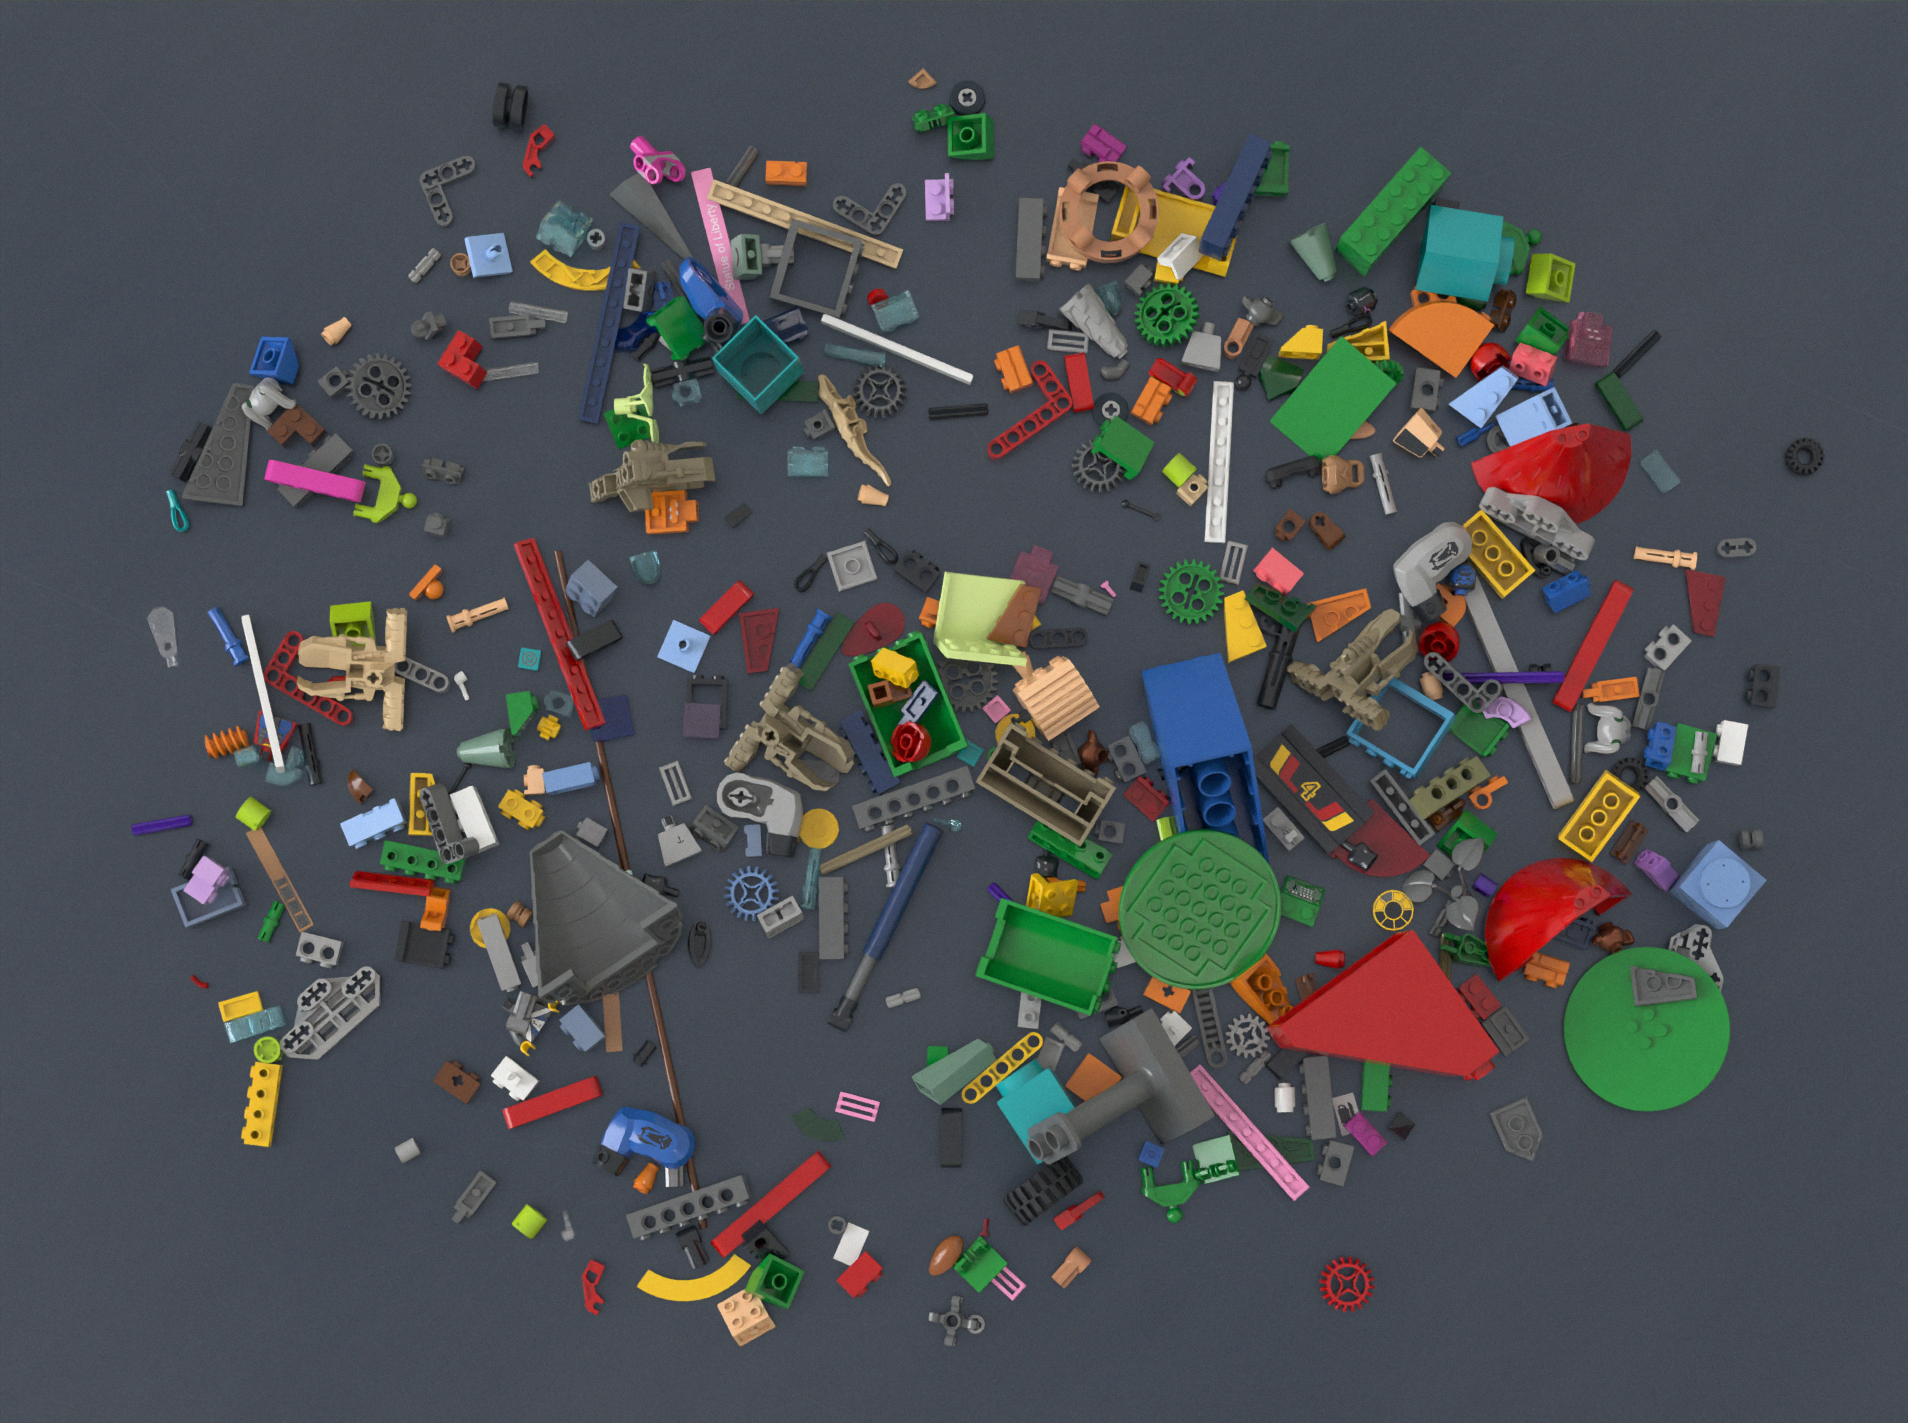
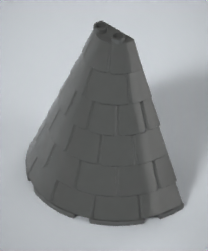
(593, 922)

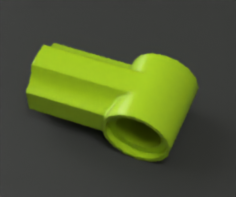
(1166, 827)

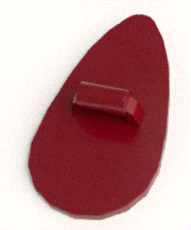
(874, 630)

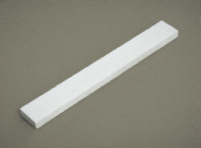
(897, 349)
(1219, 462)
(263, 694)

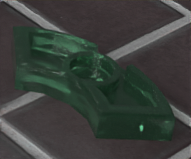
(818, 1128)

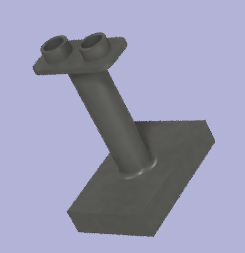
(1151, 1079)

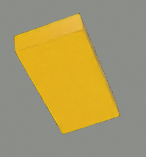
(240, 1006)

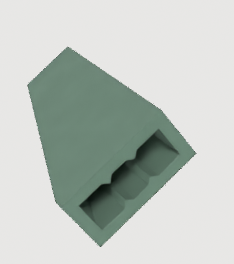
(954, 1071)

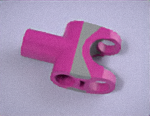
(651, 162)

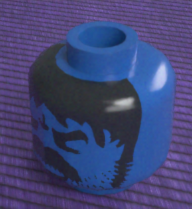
(1462, 580)

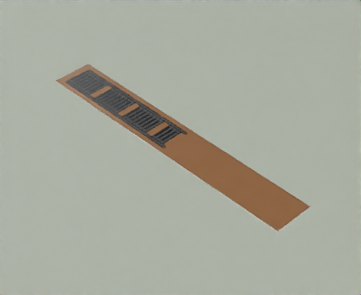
(280, 879)
(612, 1021)

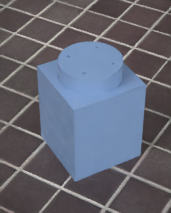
(1724, 884)

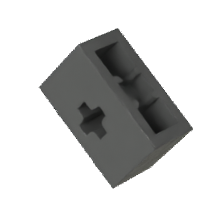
(639, 289)

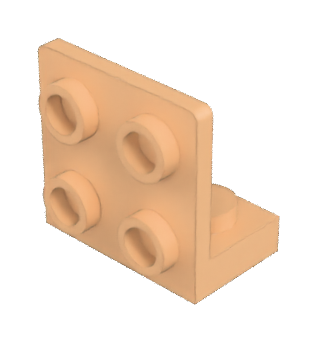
(745, 1317)

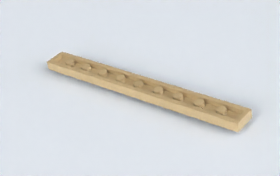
(782, 215)

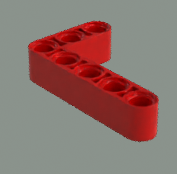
(1035, 417)
(284, 678)

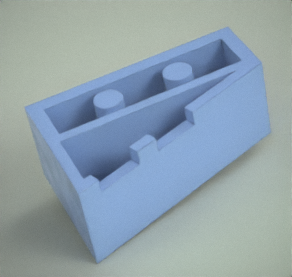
(1484, 397)

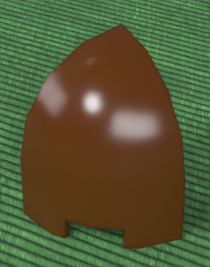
(358, 787)

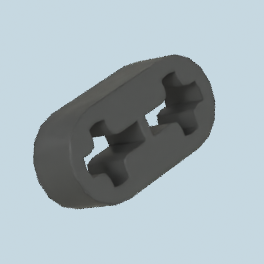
(1737, 553)

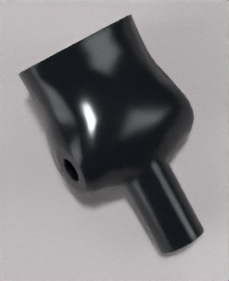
(1360, 855)
(1046, 864)
(660, 884)
(1120, 1015)

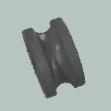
(838, 1218)

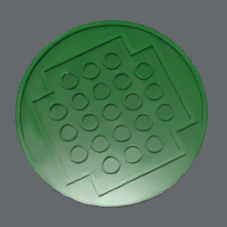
(1199, 909)
(1645, 1053)

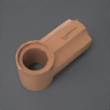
(1238, 338)
(1074, 1264)

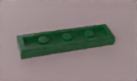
(798, 392)
(825, 650)

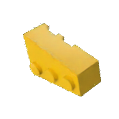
(1370, 342)
(1241, 628)
(418, 822)

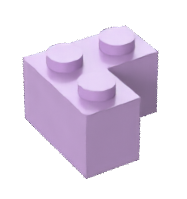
(207, 880)

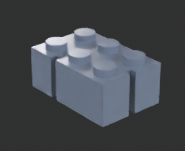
(196, 913)

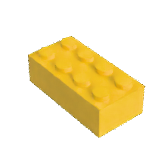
(1495, 556)
(1599, 815)

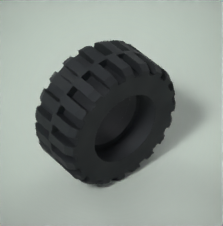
(1043, 1190)

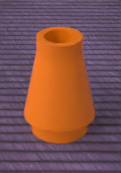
(645, 1180)

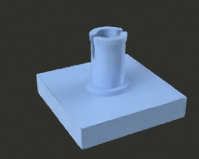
(488, 255)
(684, 646)

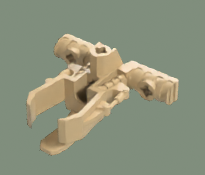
(365, 666)

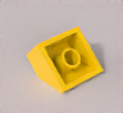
(1304, 344)

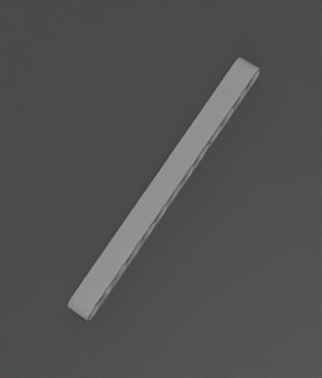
(1531, 731)

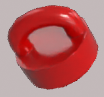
(876, 296)

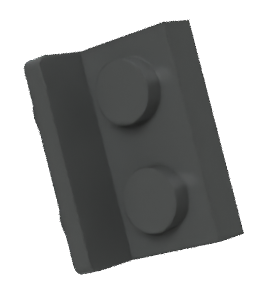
(713, 829)

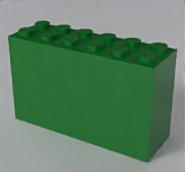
(1392, 211)

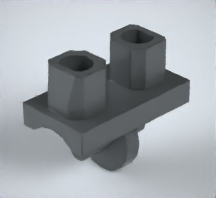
(428, 325)

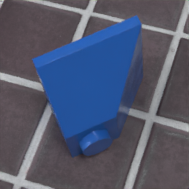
(275, 359)

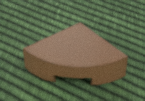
(922, 80)

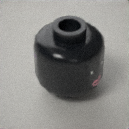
(1361, 301)

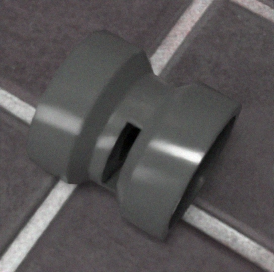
(383, 455)
(1751, 839)

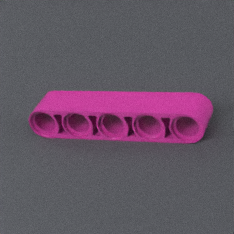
(314, 481)

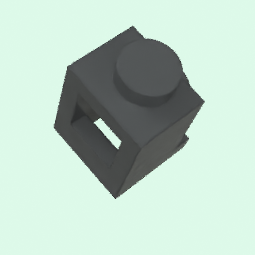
(1140, 279)
(826, 427)
(437, 525)

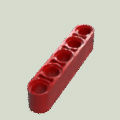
(552, 1102)

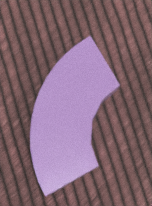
(1507, 710)

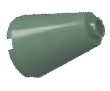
(1316, 251)
(489, 749)

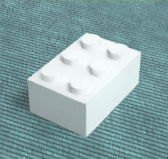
(473, 817)

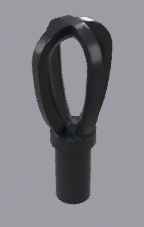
(1347, 329)
(876, 542)
(815, 569)

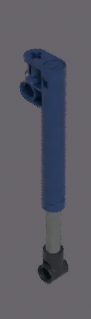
(887, 922)

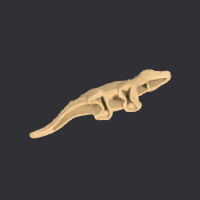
(849, 425)

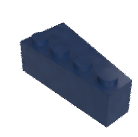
(869, 752)

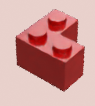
(459, 360)

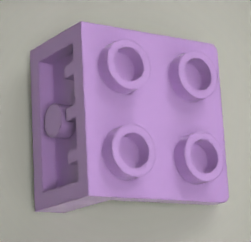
(938, 200)

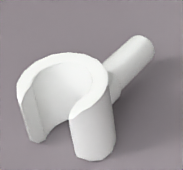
(460, 678)

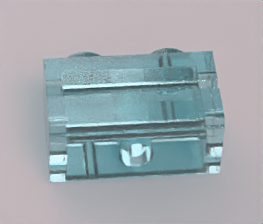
(895, 311)
(808, 462)

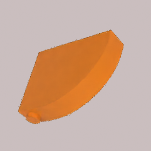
(1443, 332)

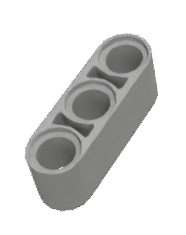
(429, 681)

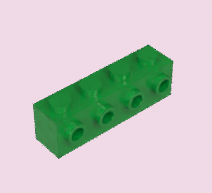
(1088, 857)
(420, 860)

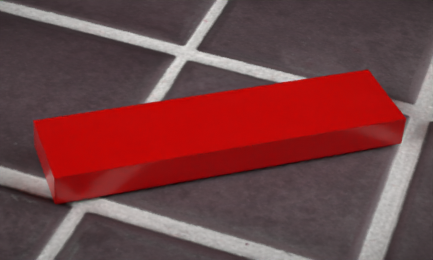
(392, 883)

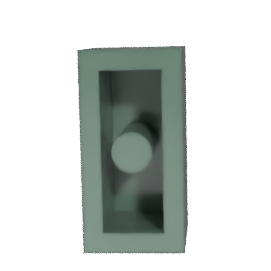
(746, 257)

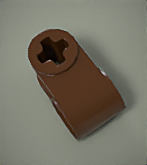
(1328, 533)

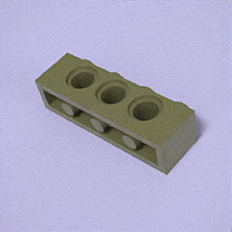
(1427, 805)

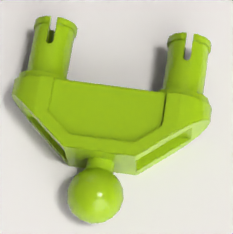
(388, 496)

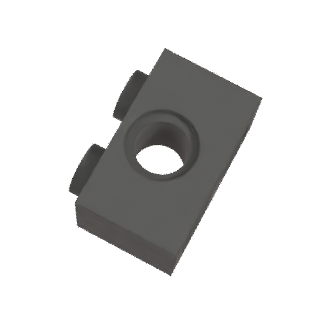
(1429, 378)
(1344, 1154)

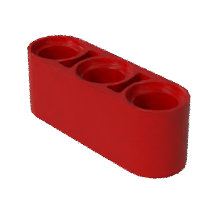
(1079, 382)
(726, 607)

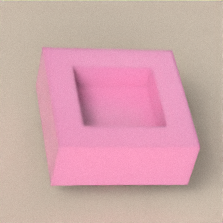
(996, 709)

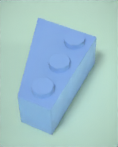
(374, 824)

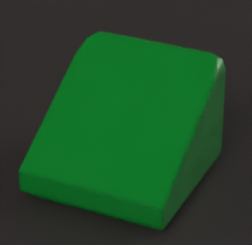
(935, 1054)

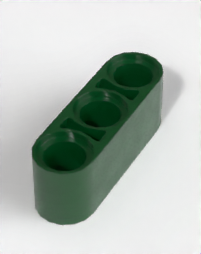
(1619, 401)

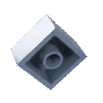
(590, 588)
(582, 1028)

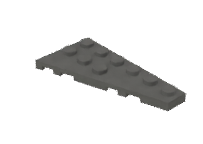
(222, 463)

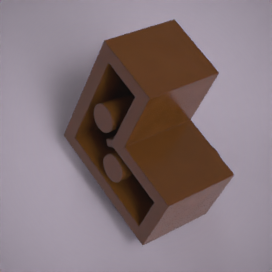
(296, 422)

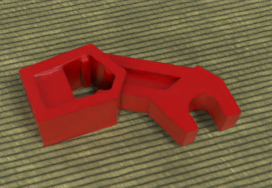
(532, 150)
(1075, 1212)
(589, 1288)

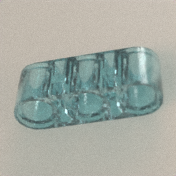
(255, 1024)

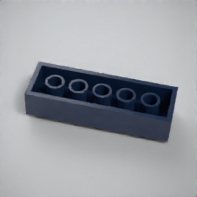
(1236, 198)

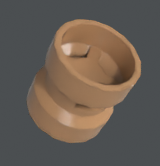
(460, 261)
(519, 914)

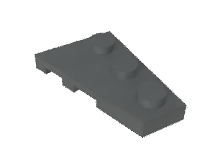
(1660, 988)

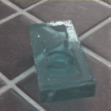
(1660, 471)

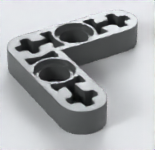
(436, 187)
(871, 217)

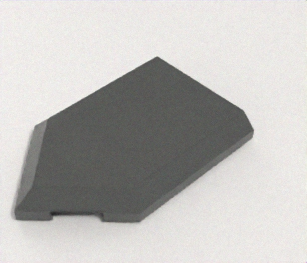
(1518, 1128)

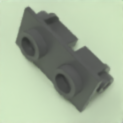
(433, 469)

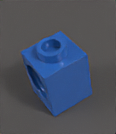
(1151, 1154)

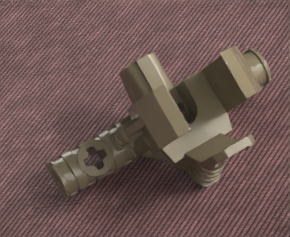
(650, 469)
(1358, 671)
(790, 735)

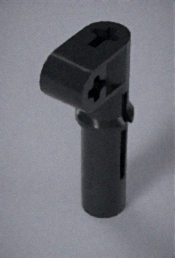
(1269, 694)

